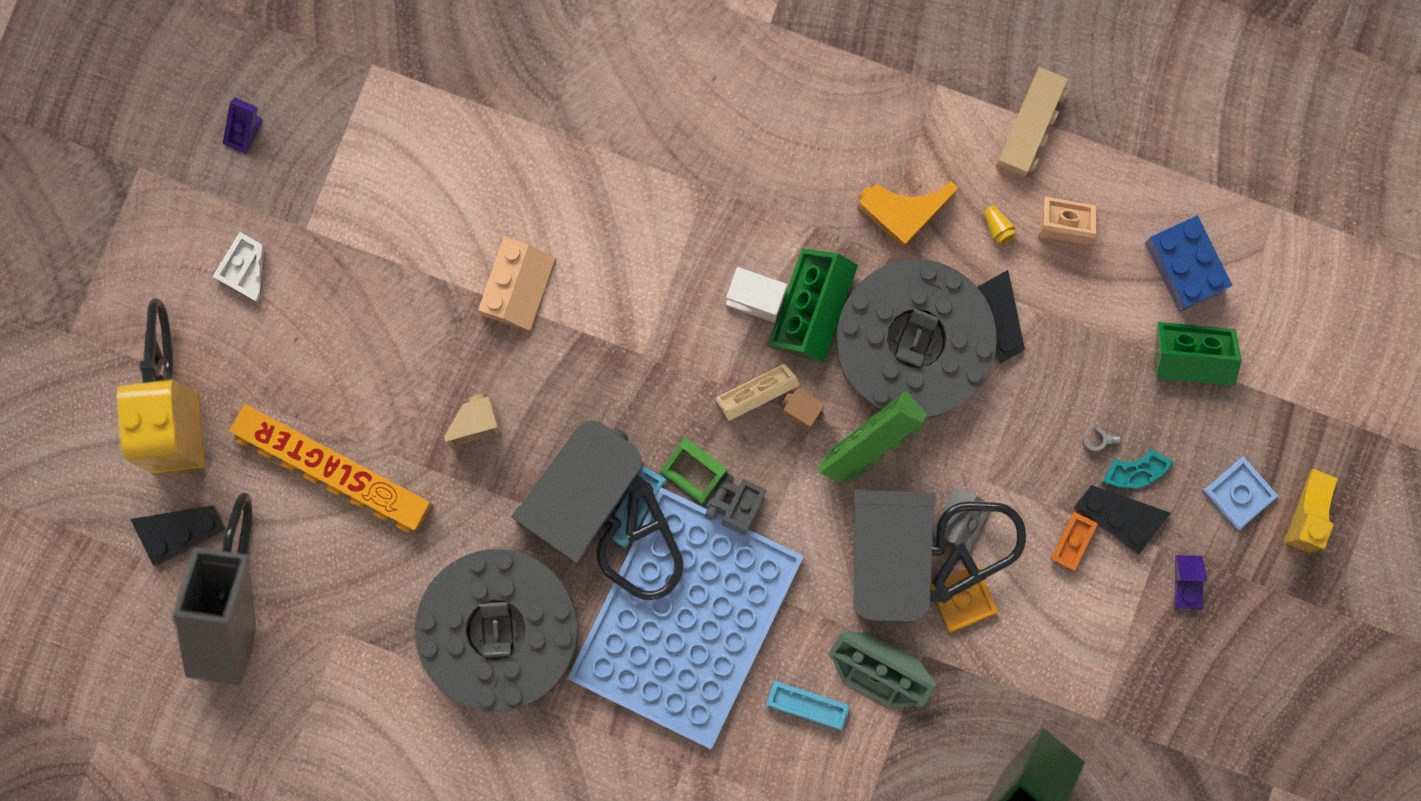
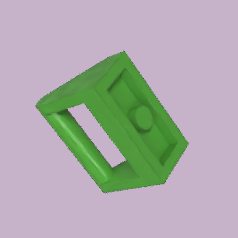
(703, 459)

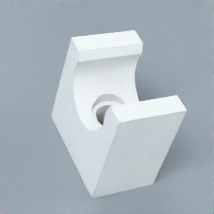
(756, 294)

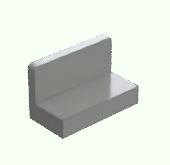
(965, 524)

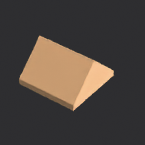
(1068, 221)

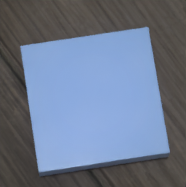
(1240, 493)

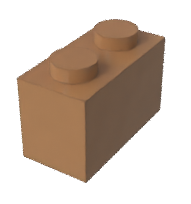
(801, 409)

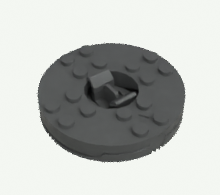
(916, 332)
(496, 630)

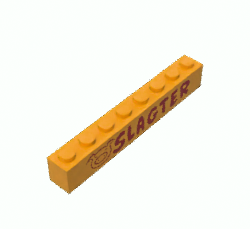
(330, 467)

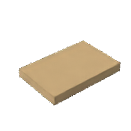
(757, 392)

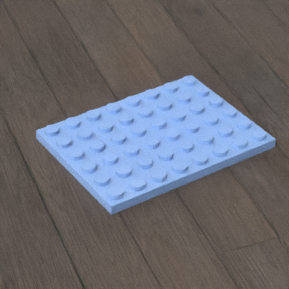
(691, 650)

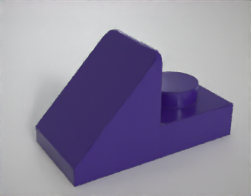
(241, 125)
(1189, 580)

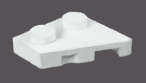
(243, 267)

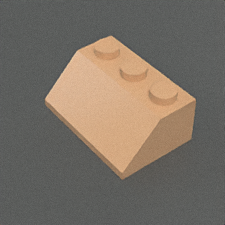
(516, 284)

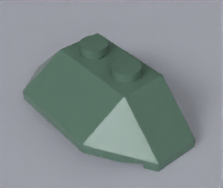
(881, 670)

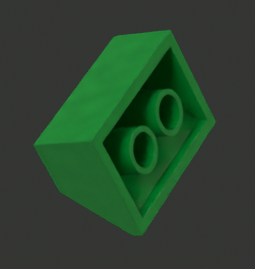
(1197, 353)

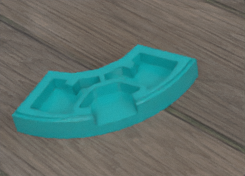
(1137, 473)

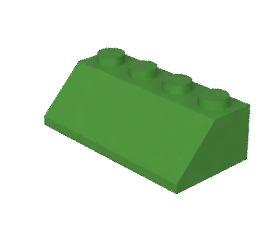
(873, 439)

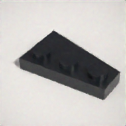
(1001, 300)
(177, 531)

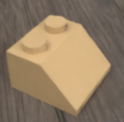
(473, 422)

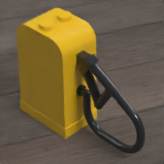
(160, 416)

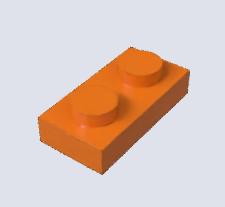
(1073, 541)

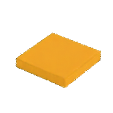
(966, 606)

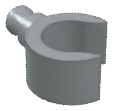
(1106, 440)

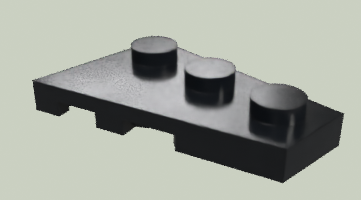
(1122, 517)

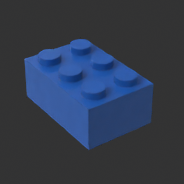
(1188, 263)

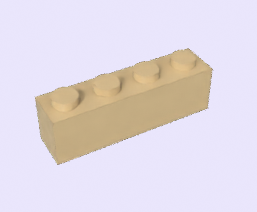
(1032, 121)

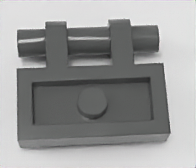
(742, 508)

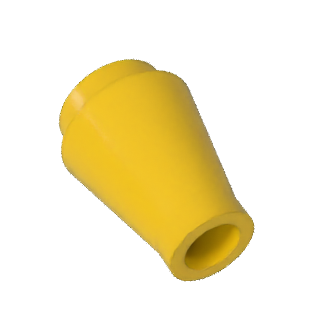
(1000, 227)

